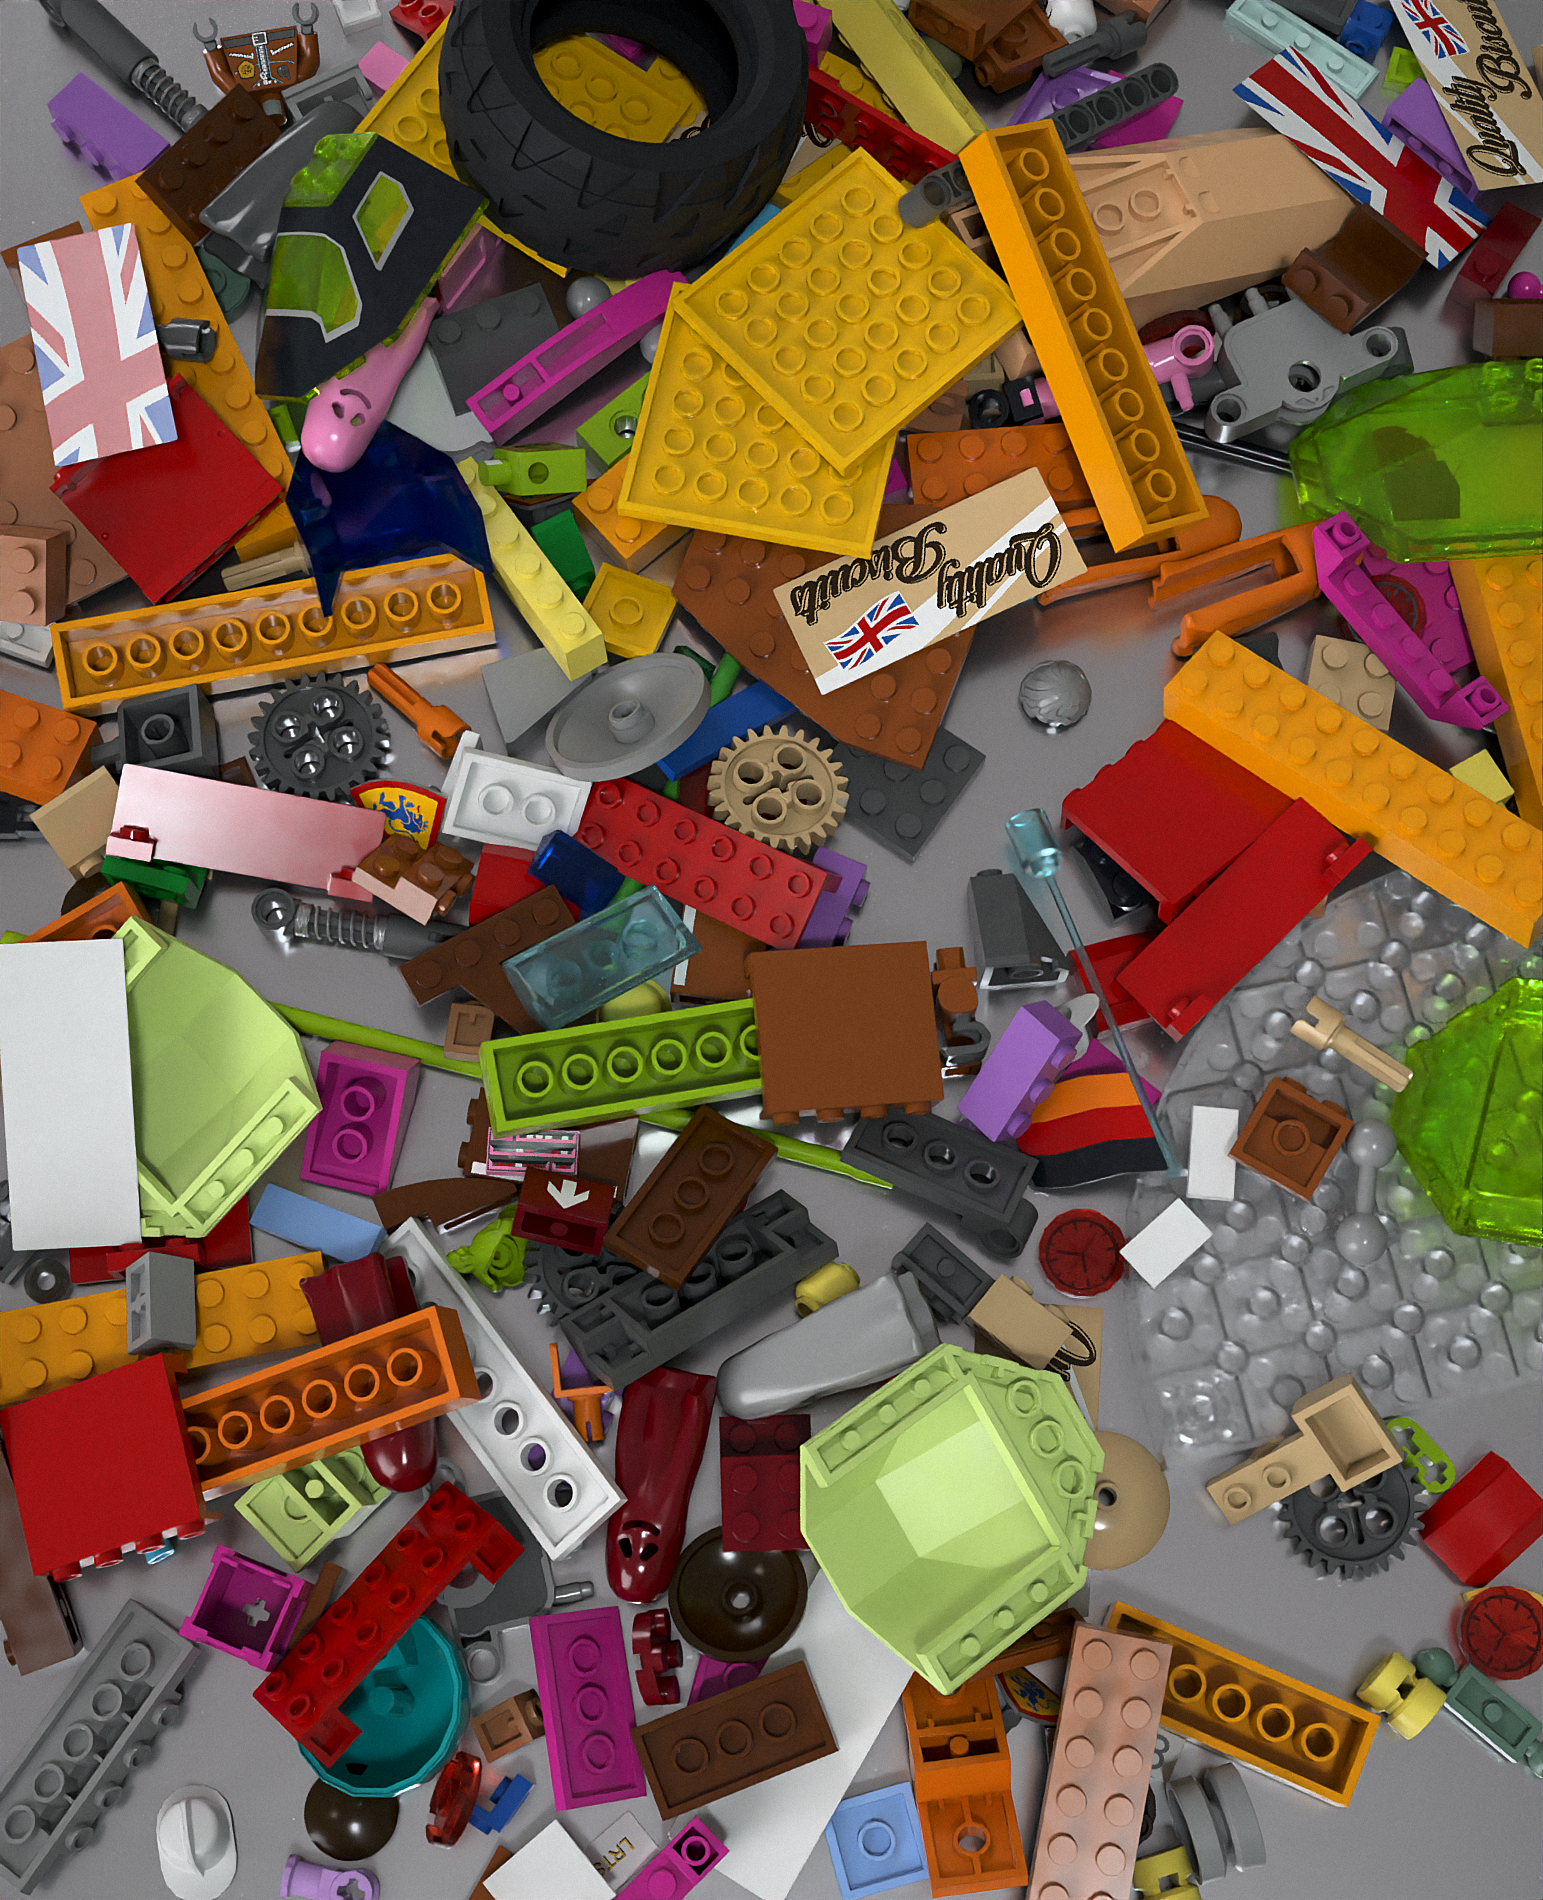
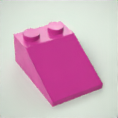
(363, 1117)

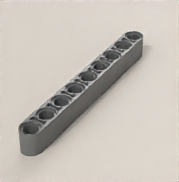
(1077, 126)

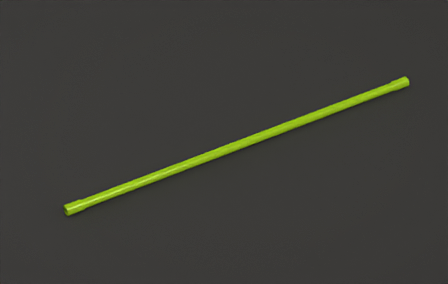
(433, 1055)

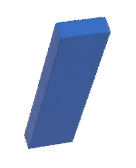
(732, 717)

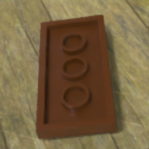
(207, 160)
(690, 1197)
(734, 1740)

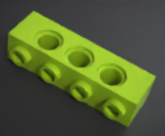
(601, 431)

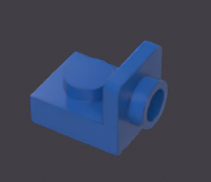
(1366, 29)
(508, 1800)

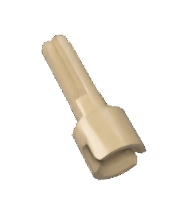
(264, 568)
(1334, 1034)

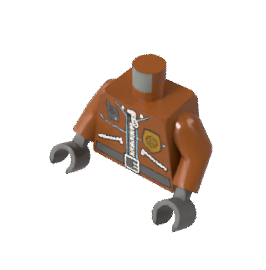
(264, 61)

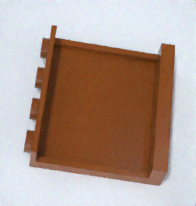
(845, 1031)

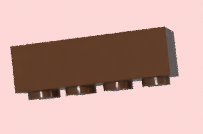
(1509, 328)

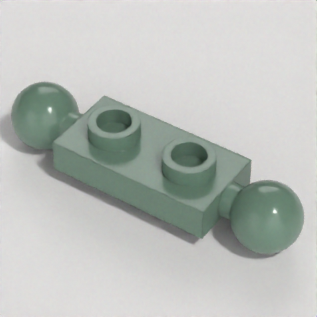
(1485, 1708)

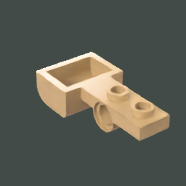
(1337, 1437)

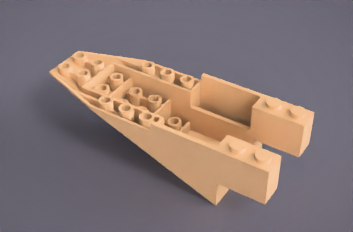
(1189, 221)

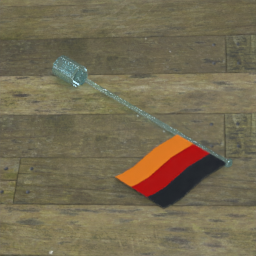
(1091, 1122)

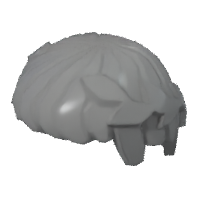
(1055, 692)

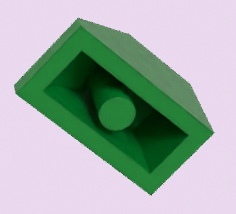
(566, 551)

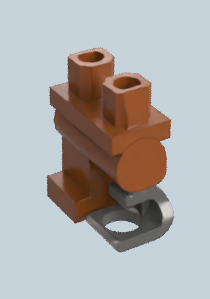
(955, 1010)

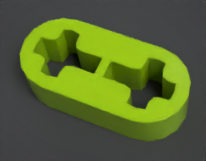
(1429, 1453)

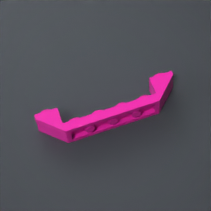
(1336, 548)
(678, 1865)

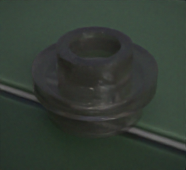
(35, 1274)

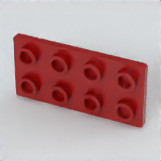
(224, 1247)

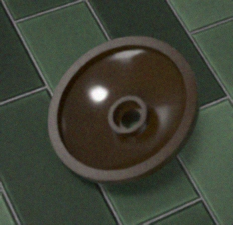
(710, 1581)

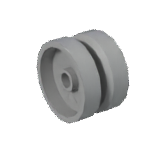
(1216, 1823)

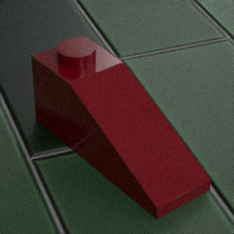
(1494, 256)

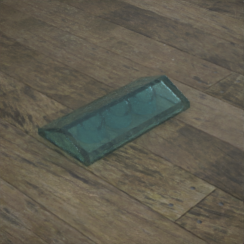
(600, 958)

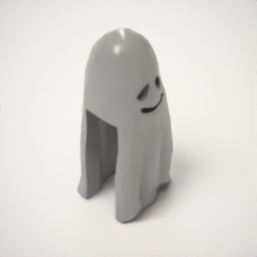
(833, 1349)

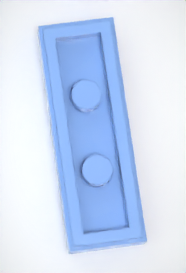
(315, 1225)

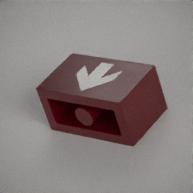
(563, 1211)

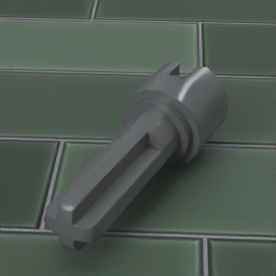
(1112, 39)
(187, 339)

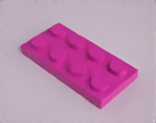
(1446, 628)
(586, 1707)

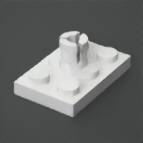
(511, 800)

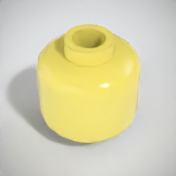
(825, 1286)

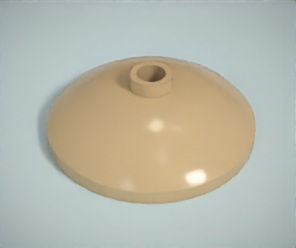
(1139, 1507)

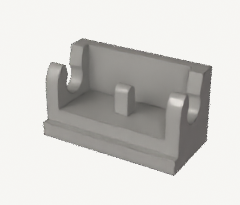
(340, 83)
(160, 1304)

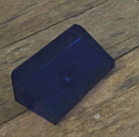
(575, 872)

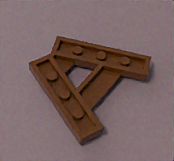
(476, 956)

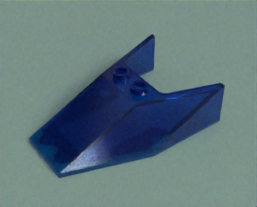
(383, 507)

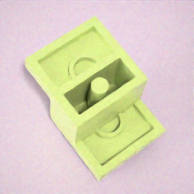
(312, 1505)

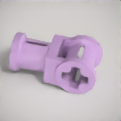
(325, 1882)

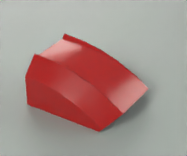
(505, 882)
(1108, 960)
(1483, 1520)

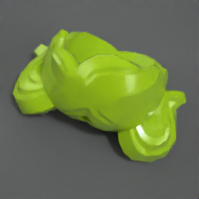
(493, 1240)

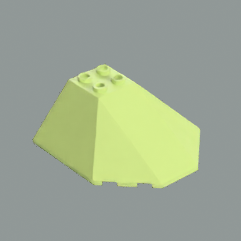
(212, 1082)
(953, 1508)

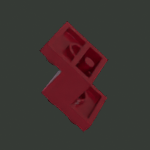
(762, 1483)

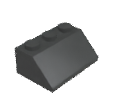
(487, 340)

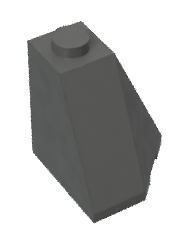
(1010, 935)

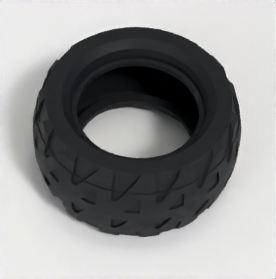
(607, 198)

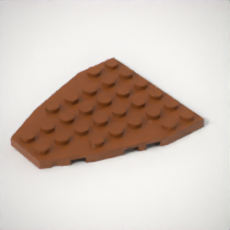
(885, 713)

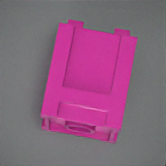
(221, 1616)

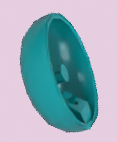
(409, 1713)

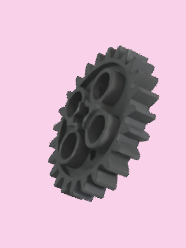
(301, 708)
(586, 1272)
(1392, 1494)

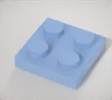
(876, 1842)

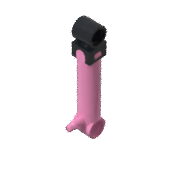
(1033, 402)

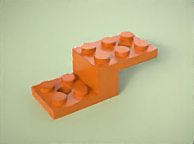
(963, 1787)

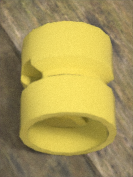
(1410, 1710)
(1166, 1862)

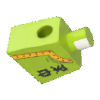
(535, 469)

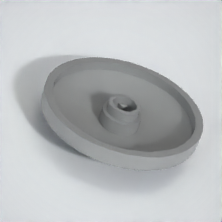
(628, 717)

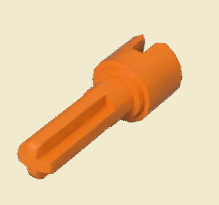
(434, 723)

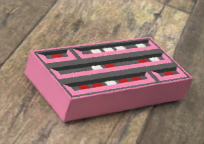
(544, 1150)

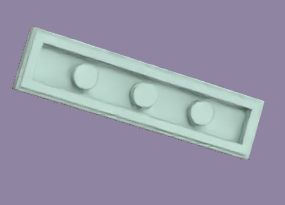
(1279, 28)

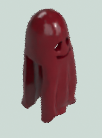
(354, 1300)
(656, 1467)

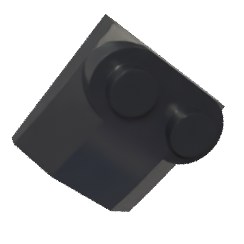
(1113, 886)

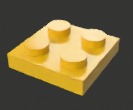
(630, 611)

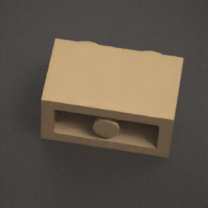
(1019, 1323)

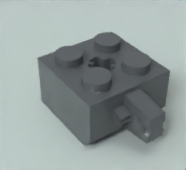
(164, 732)

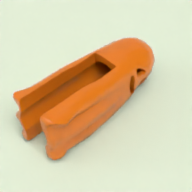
(1218, 530)
(1292, 560)

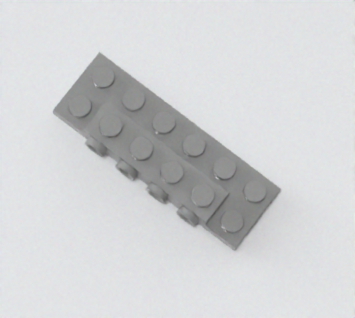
(90, 1743)

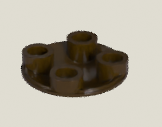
(349, 1825)

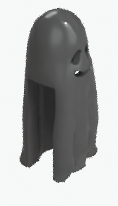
(250, 205)

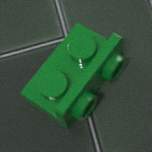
(158, 878)

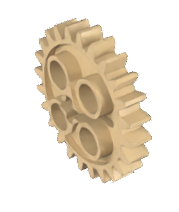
(778, 790)

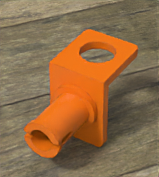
(584, 1399)

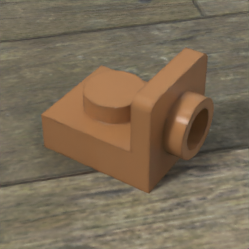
(466, 1030)
(509, 1725)

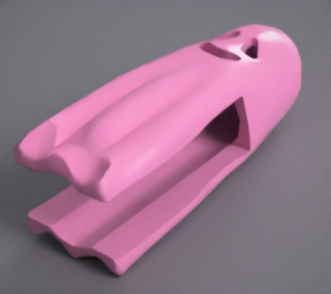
(352, 409)

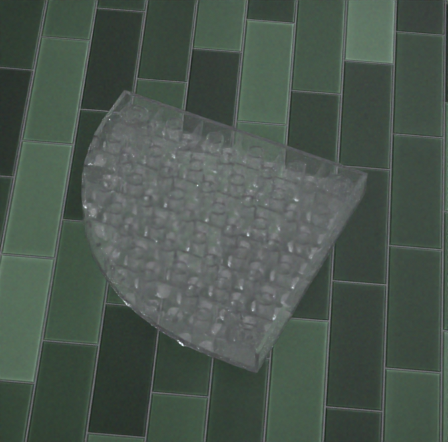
(1269, 1296)

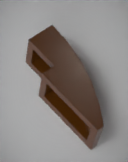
(443, 1201)

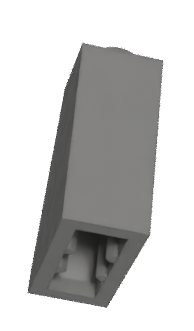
(527, 694)

